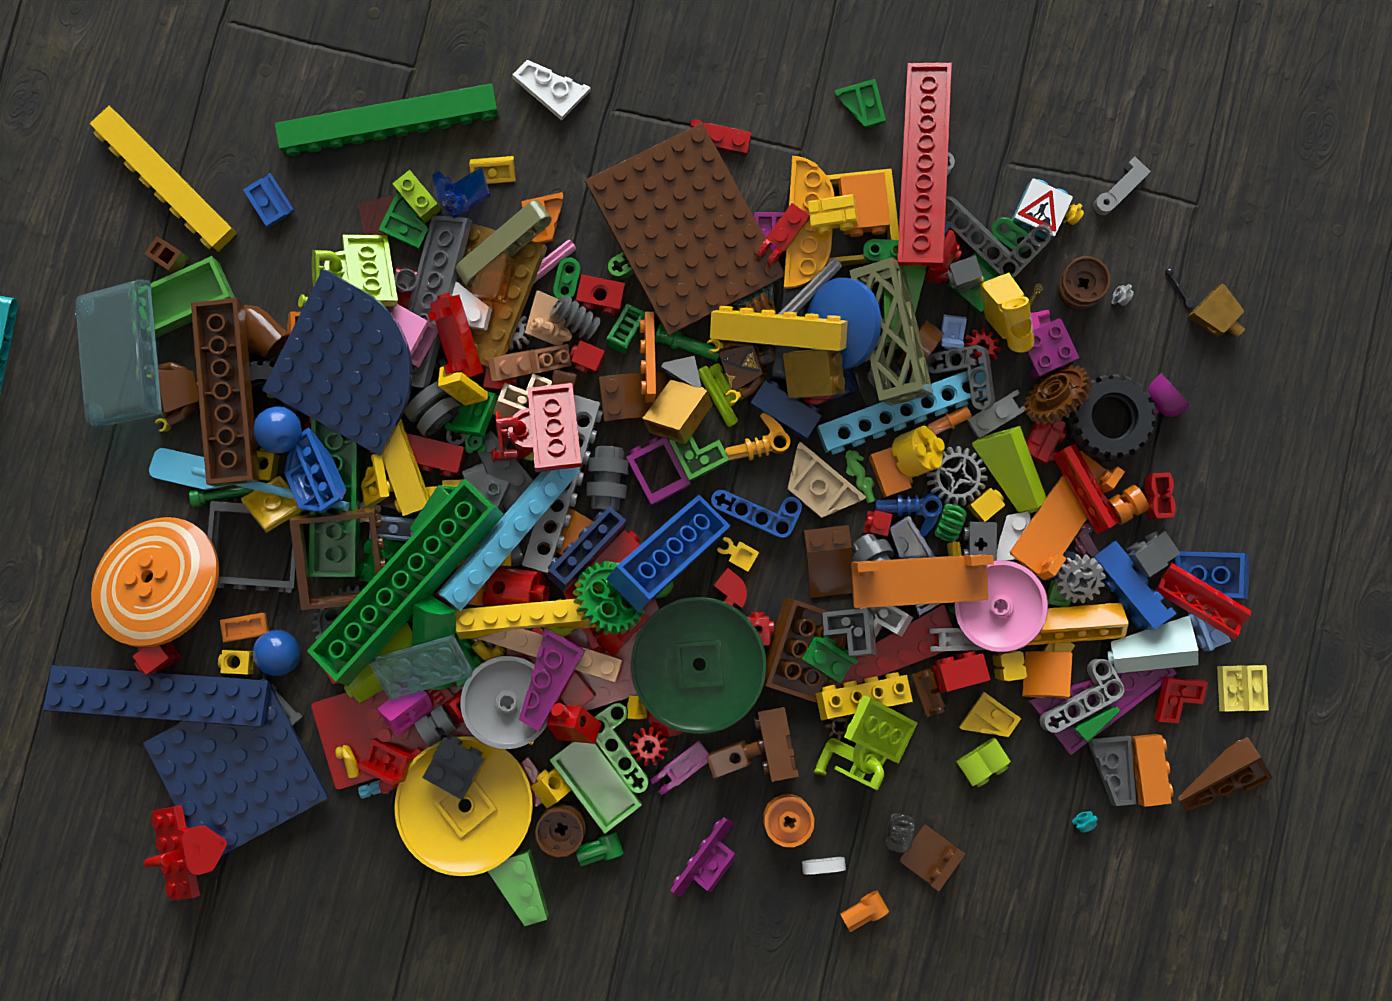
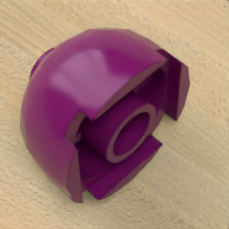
(1166, 398)

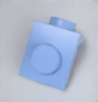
(953, 331)

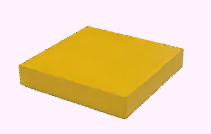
(271, 509)

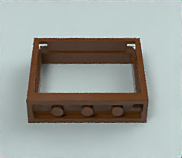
(300, 555)

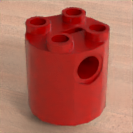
(515, 586)

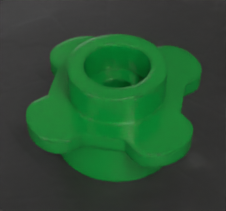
(471, 447)

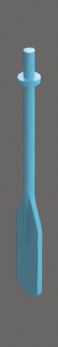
(190, 471)

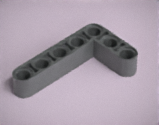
(991, 241)

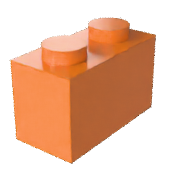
(888, 474)

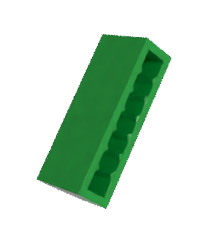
(432, 622)

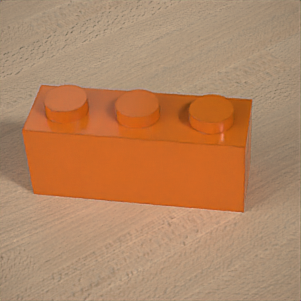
(1151, 770)

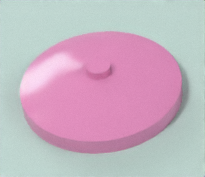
(1010, 615)

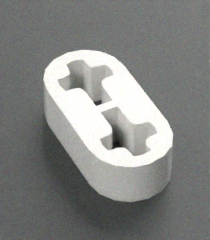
(823, 865)

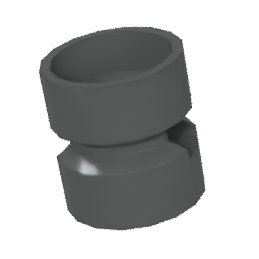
(436, 725)

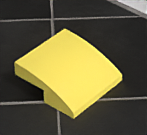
(1243, 688)

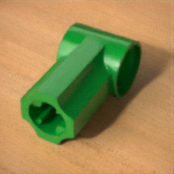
(604, 848)

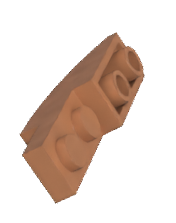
(529, 362)

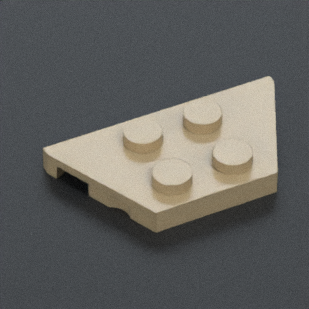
(819, 484)

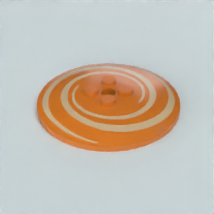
(176, 597)

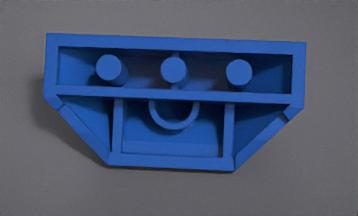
(313, 475)

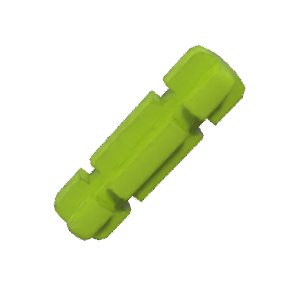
(721, 380)

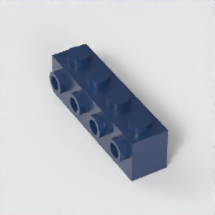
(586, 548)

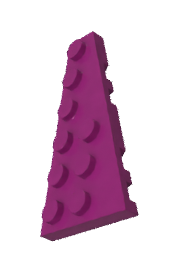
(1136, 688)

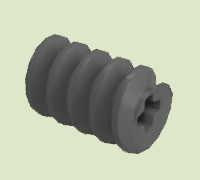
(575, 316)

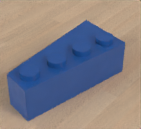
(1131, 588)

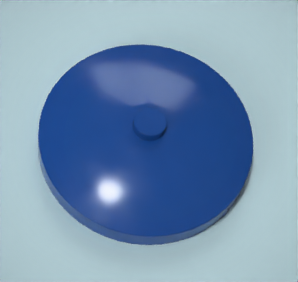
(854, 304)

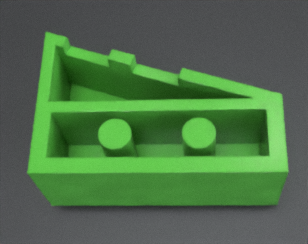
(521, 887)

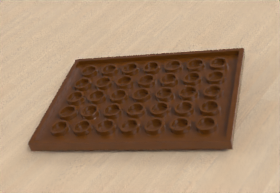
(684, 228)

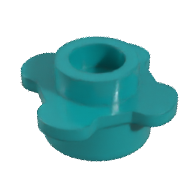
(1085, 821)

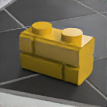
(833, 213)
(1009, 665)

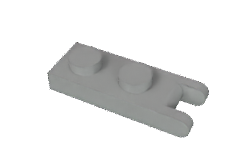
(995, 416)
(953, 640)

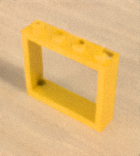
(892, 232)

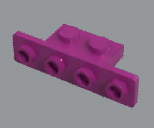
(709, 862)

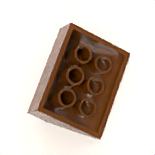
(792, 636)

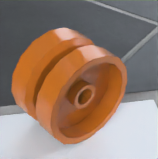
(790, 833)

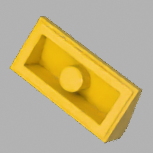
(495, 169)

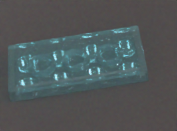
(421, 667)

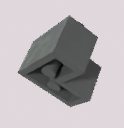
(1153, 553)
(857, 626)

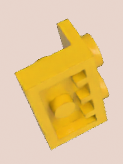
(461, 387)

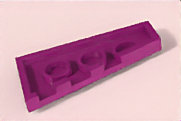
(553, 669)

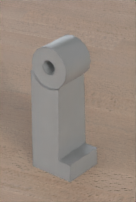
(1108, 201)

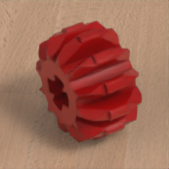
(986, 341)
(655, 750)

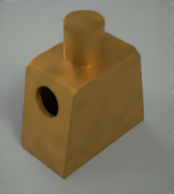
(1219, 313)

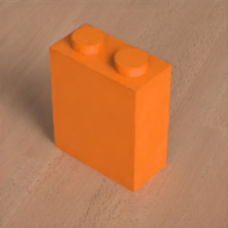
(871, 202)

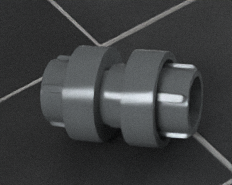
(607, 469)
(872, 549)

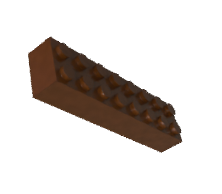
(225, 392)

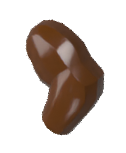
(264, 334)

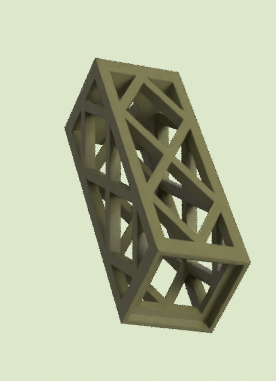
(919, 383)

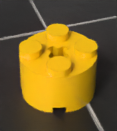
(918, 451)

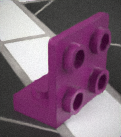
(1051, 349)

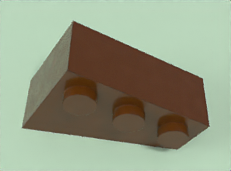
(776, 744)

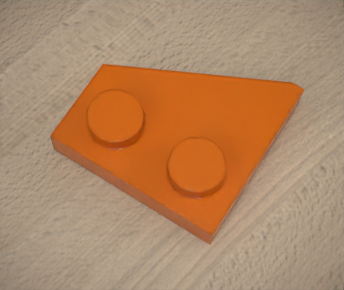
(552, 205)

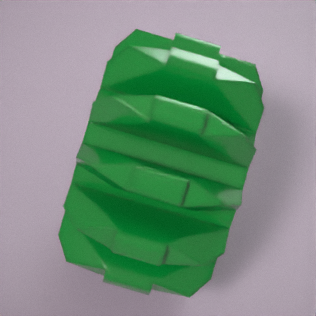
(950, 523)

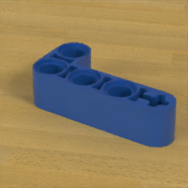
(753, 510)

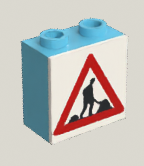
(1041, 206)

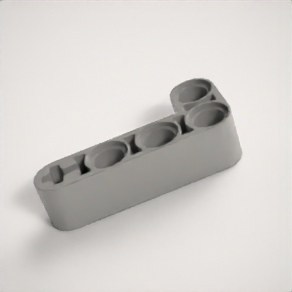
(1083, 709)

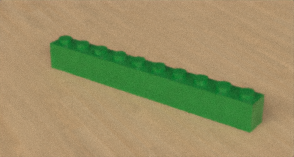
(387, 119)

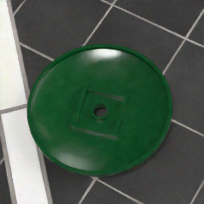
(666, 671)

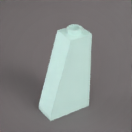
(1165, 647)

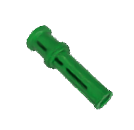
(685, 343)

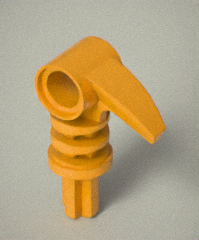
(765, 445)

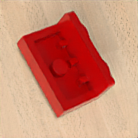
(386, 762)

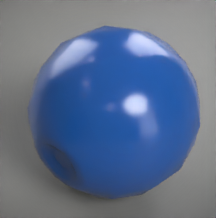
(277, 430)
(276, 653)

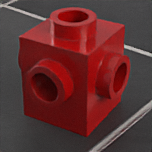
(758, 618)

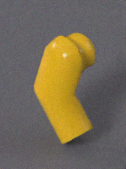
(487, 653)
(349, 759)

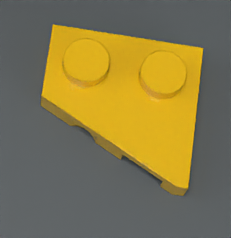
(374, 485)
(990, 717)

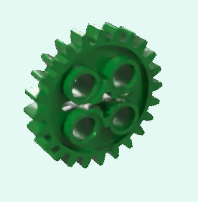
(608, 598)

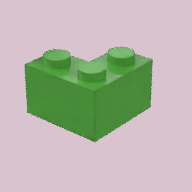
(696, 461)

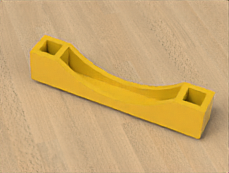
(497, 619)

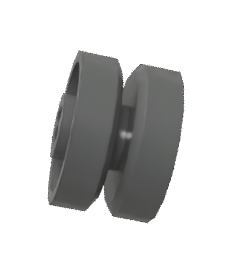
(431, 409)

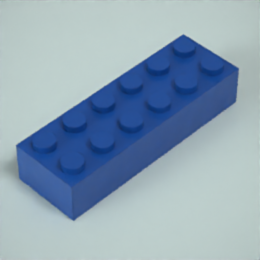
(667, 553)

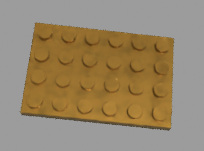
(505, 316)

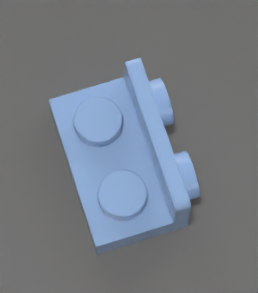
(1207, 635)

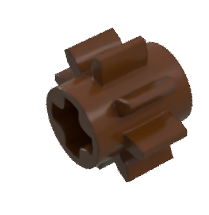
(832, 726)

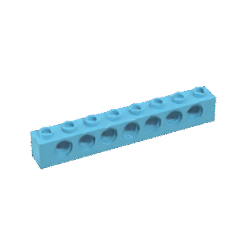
(829, 431)

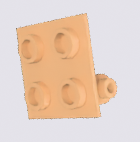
(544, 327)

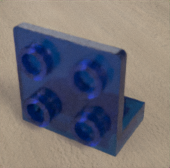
(462, 195)

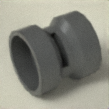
(407, 278)

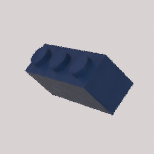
(786, 411)

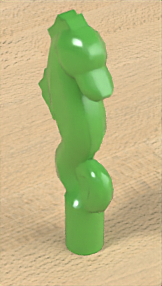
(855, 468)

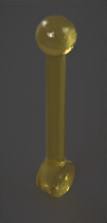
(1037, 289)

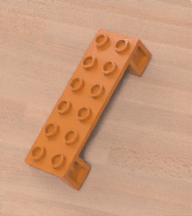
(1057, 523)
(920, 580)

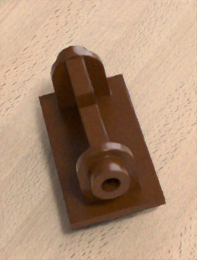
(926, 689)

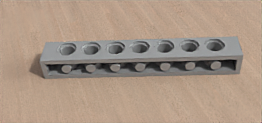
(533, 560)

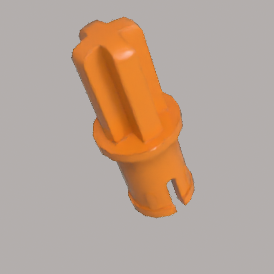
(950, 420)

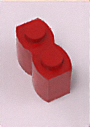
(1159, 491)

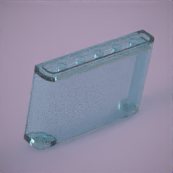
(118, 354)

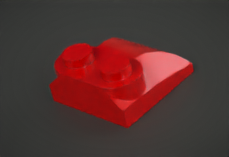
(951, 253)

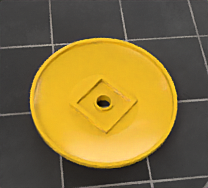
(470, 840)

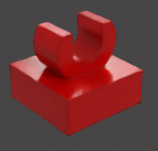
(439, 697)

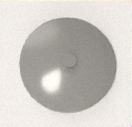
(494, 702)

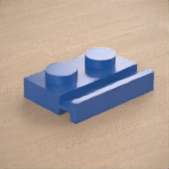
(269, 200)

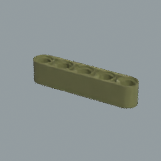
(505, 240)

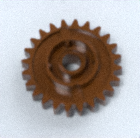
(1058, 394)

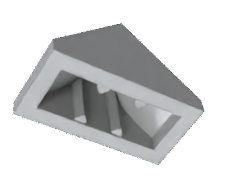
(683, 370)

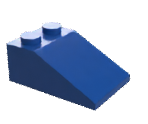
(1220, 570)

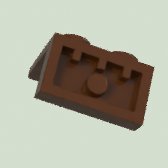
(932, 857)

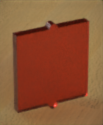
(373, 213)

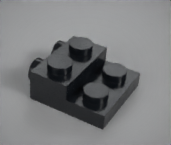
(454, 767)

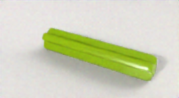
(717, 396)

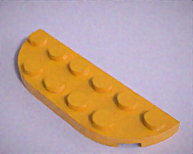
(809, 250)

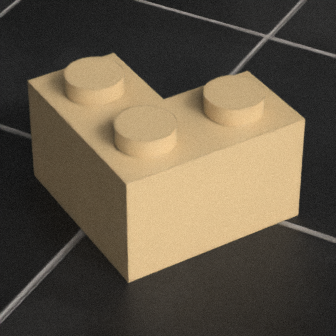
(515, 399)

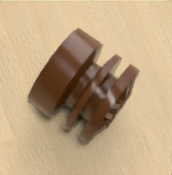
(1088, 271)
(555, 840)

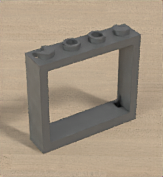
(214, 535)

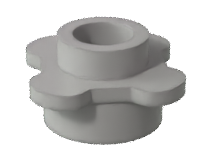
(1122, 295)

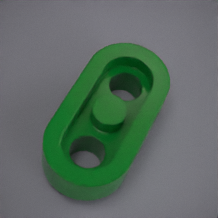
(1010, 236)
(885, 250)
(566, 280)

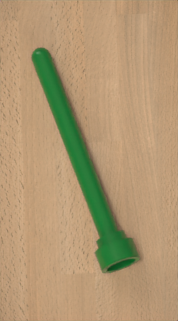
(199, 497)

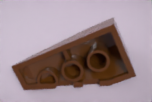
(1233, 770)

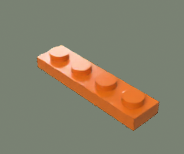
(647, 365)

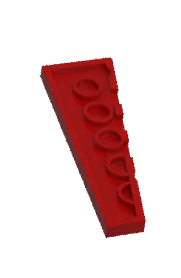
(898, 651)

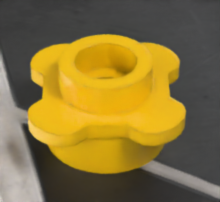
(1073, 214)

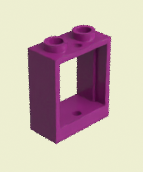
(669, 490)

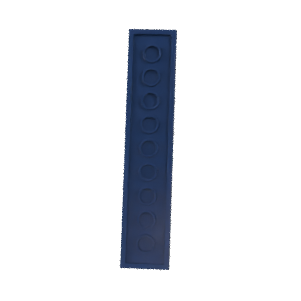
(157, 696)

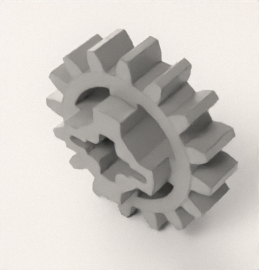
(1090, 575)

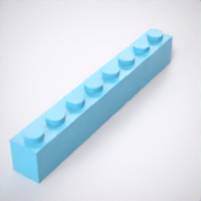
(505, 536)

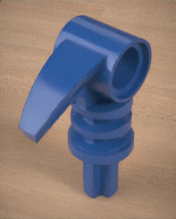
(913, 505)

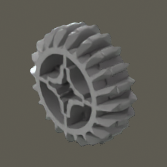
(965, 479)

